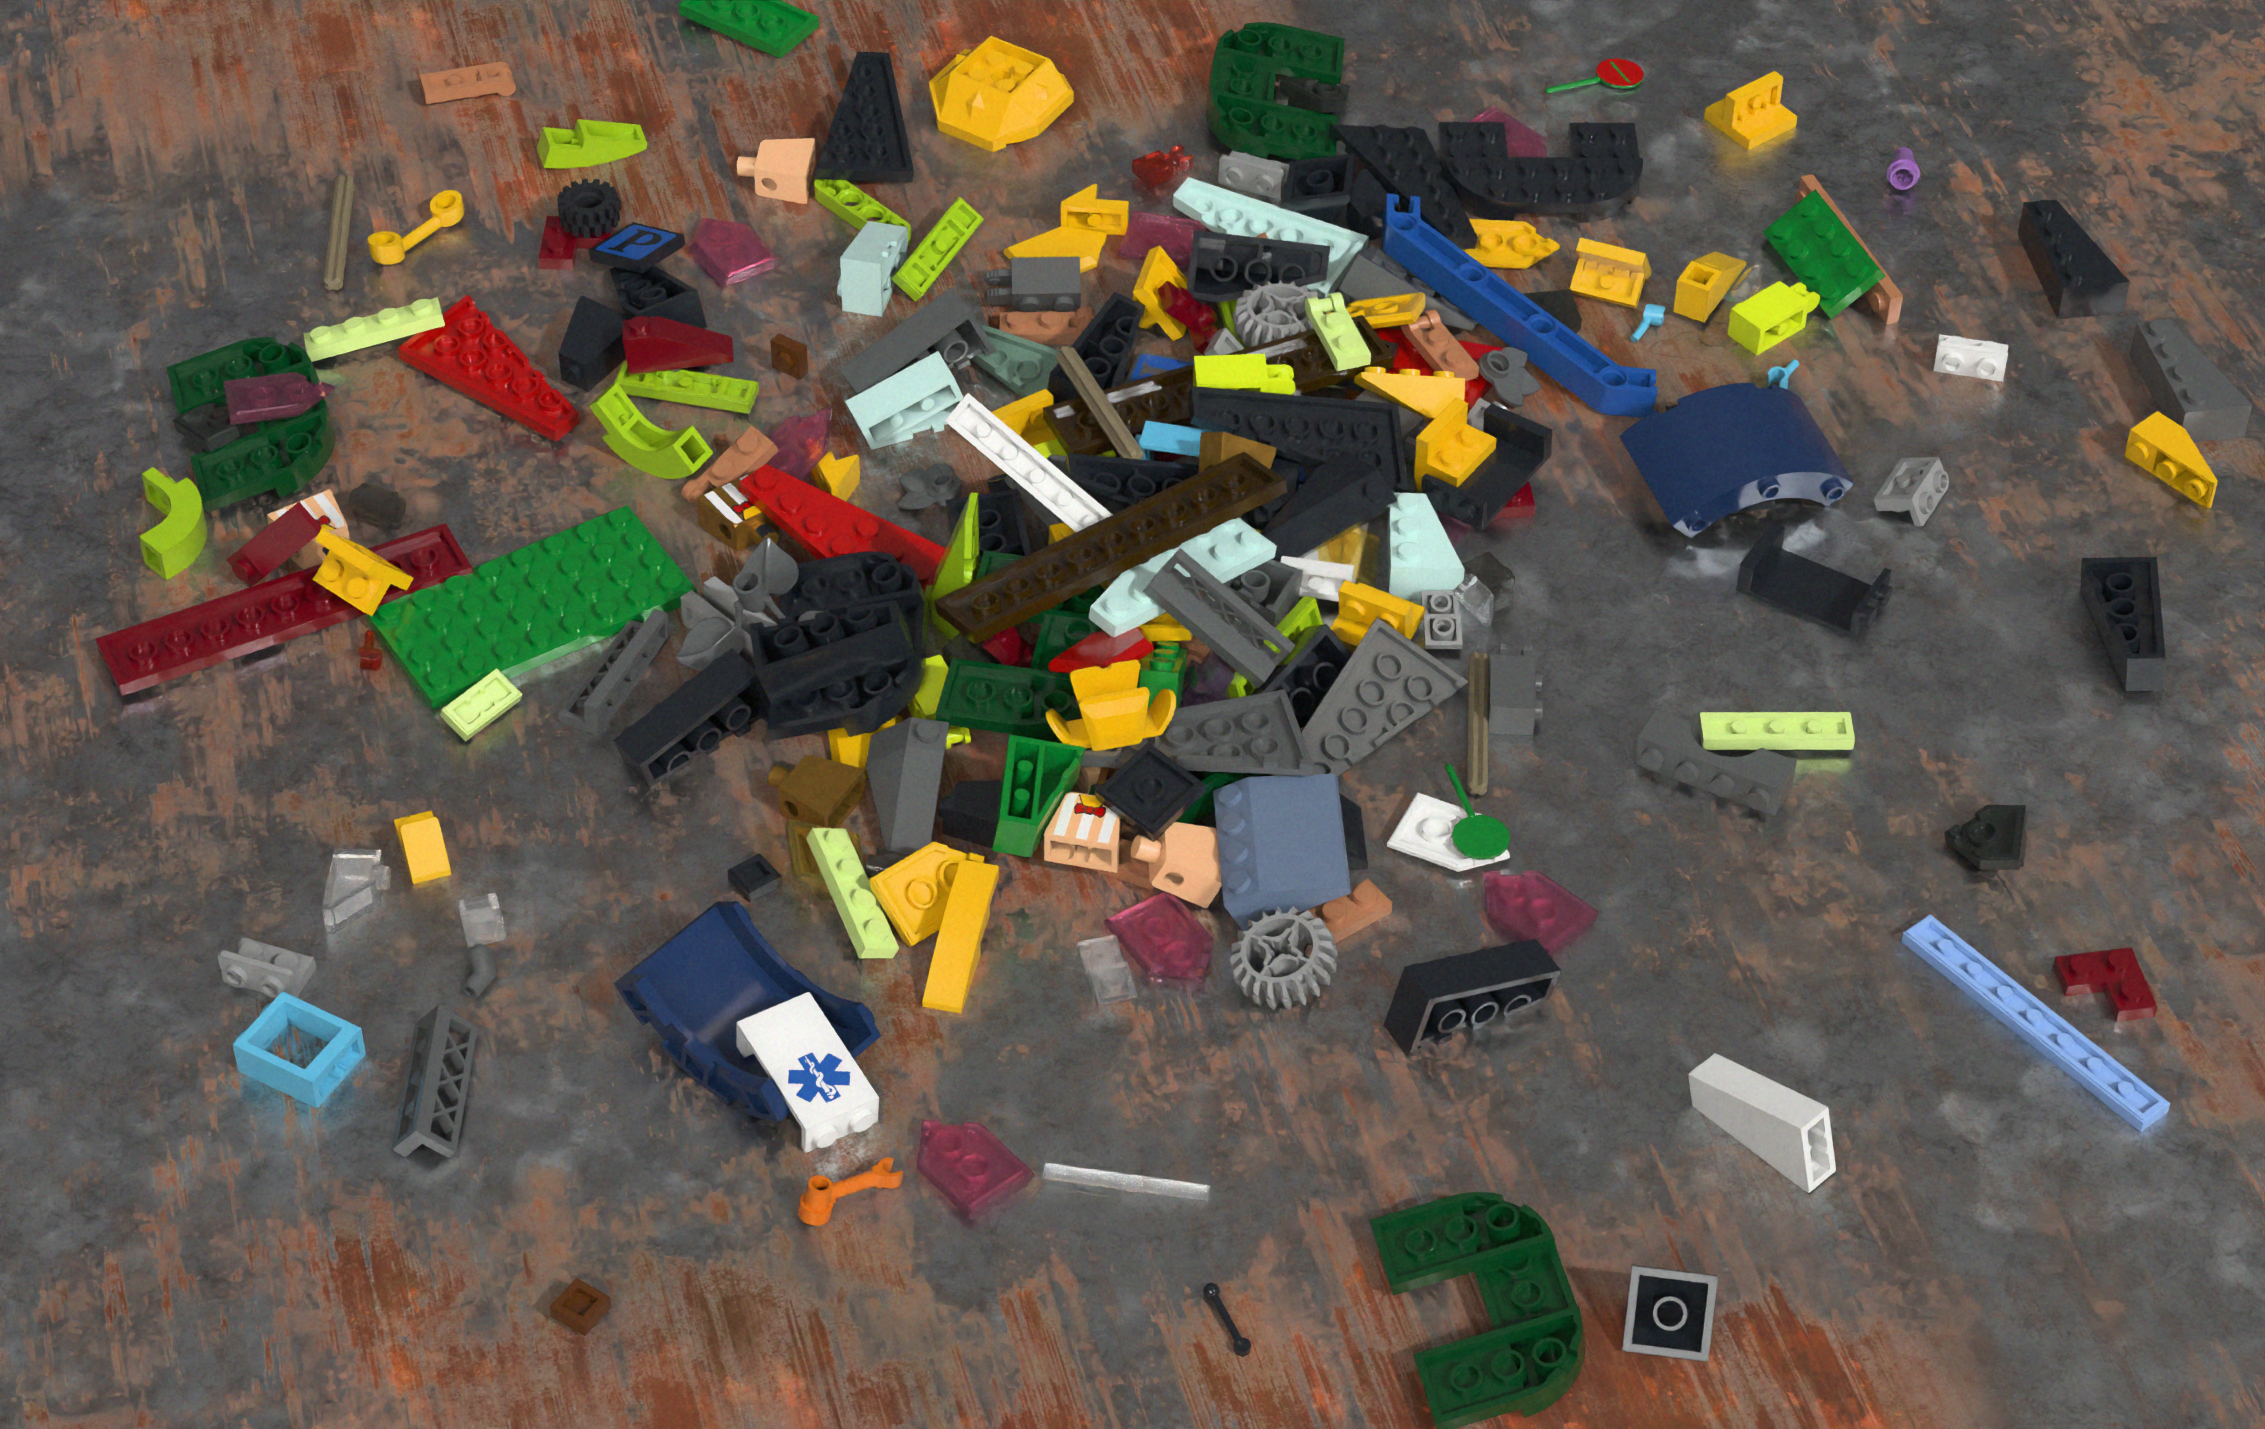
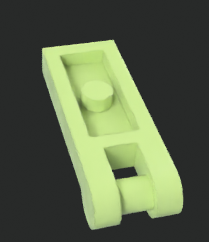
(1337, 332)

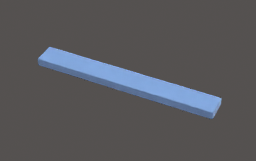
(2036, 1023)

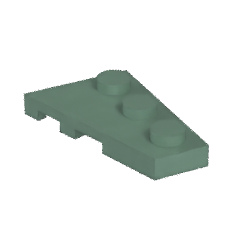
(1018, 361)

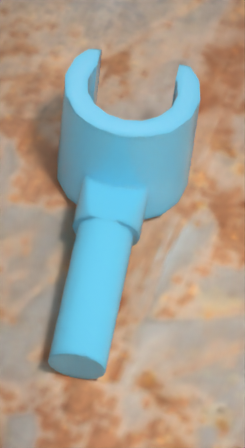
(1652, 316)
(1781, 374)

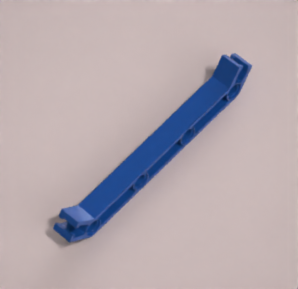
(1514, 317)

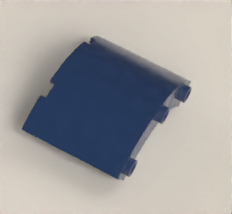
(1731, 452)
(712, 979)

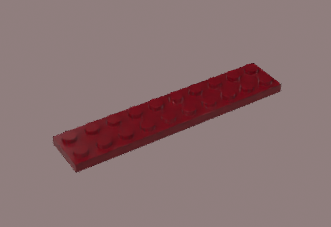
(264, 615)

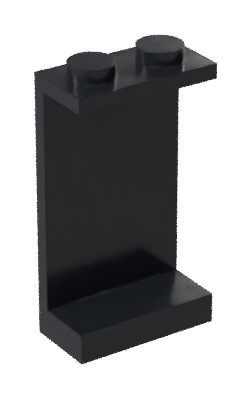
(1518, 455)
(1809, 587)

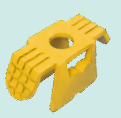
(1113, 709)

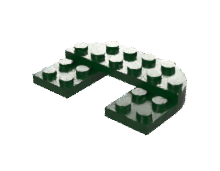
(1243, 87)
(284, 450)
(1018, 697)
(1532, 1310)

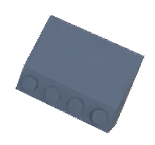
(1280, 844)

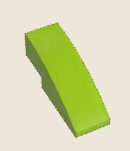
(589, 144)

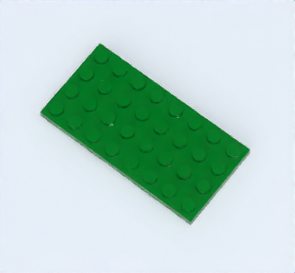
(530, 606)

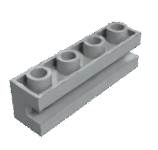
(719, 602)

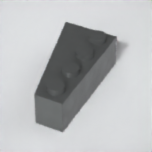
(940, 326)
(2188, 383)
(1268, 589)

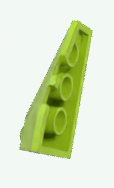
(958, 564)

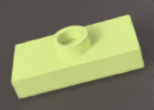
(481, 705)

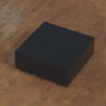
(754, 877)

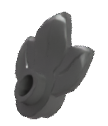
(1507, 375)
(929, 487)

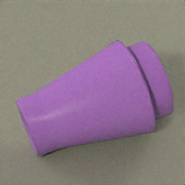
(1903, 169)

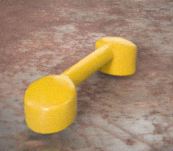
(390, 248)

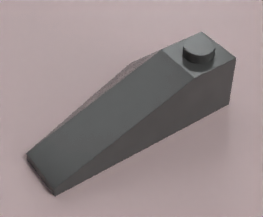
(1379, 275)
(906, 781)

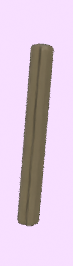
(338, 232)
(1098, 404)
(1478, 723)

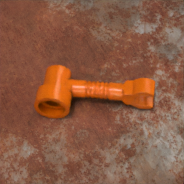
(821, 1193)

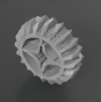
(1271, 313)
(1286, 971)

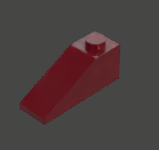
(666, 344)
(274, 545)

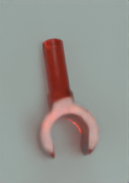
(370, 657)

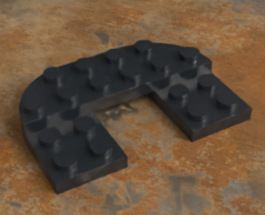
(1593, 182)
(879, 695)

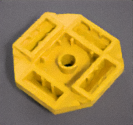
(998, 95)

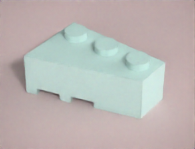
(869, 267)
(906, 403)
(1419, 549)

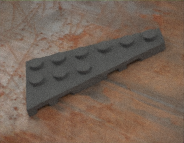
(1375, 698)
(1226, 736)

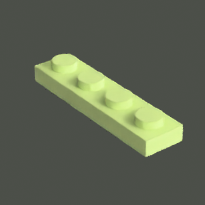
(373, 329)
(1776, 730)
(852, 893)

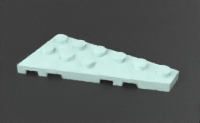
(1244, 216)
(1222, 552)

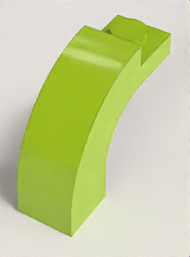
(645, 445)
(183, 532)

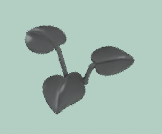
(764, 574)

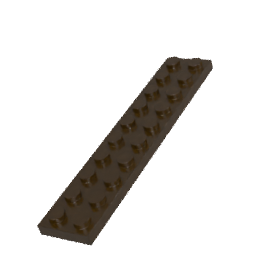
(1165, 395)
(1109, 547)

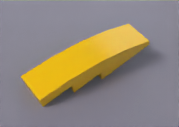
(960, 936)

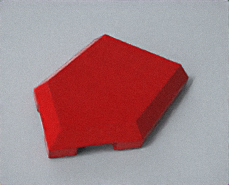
(1102, 650)

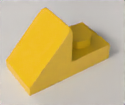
(1094, 214)
(837, 476)
(422, 846)

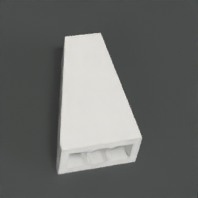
(1767, 1118)

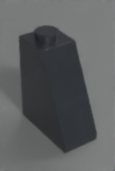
(591, 344)
(971, 812)

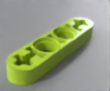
(836, 193)

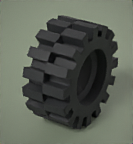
(588, 208)

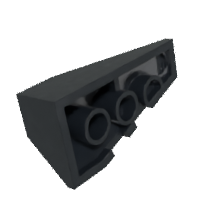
(1231, 263)

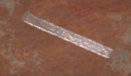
(1126, 1182)

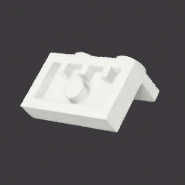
(1971, 357)

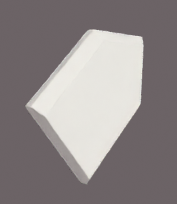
(1427, 834)

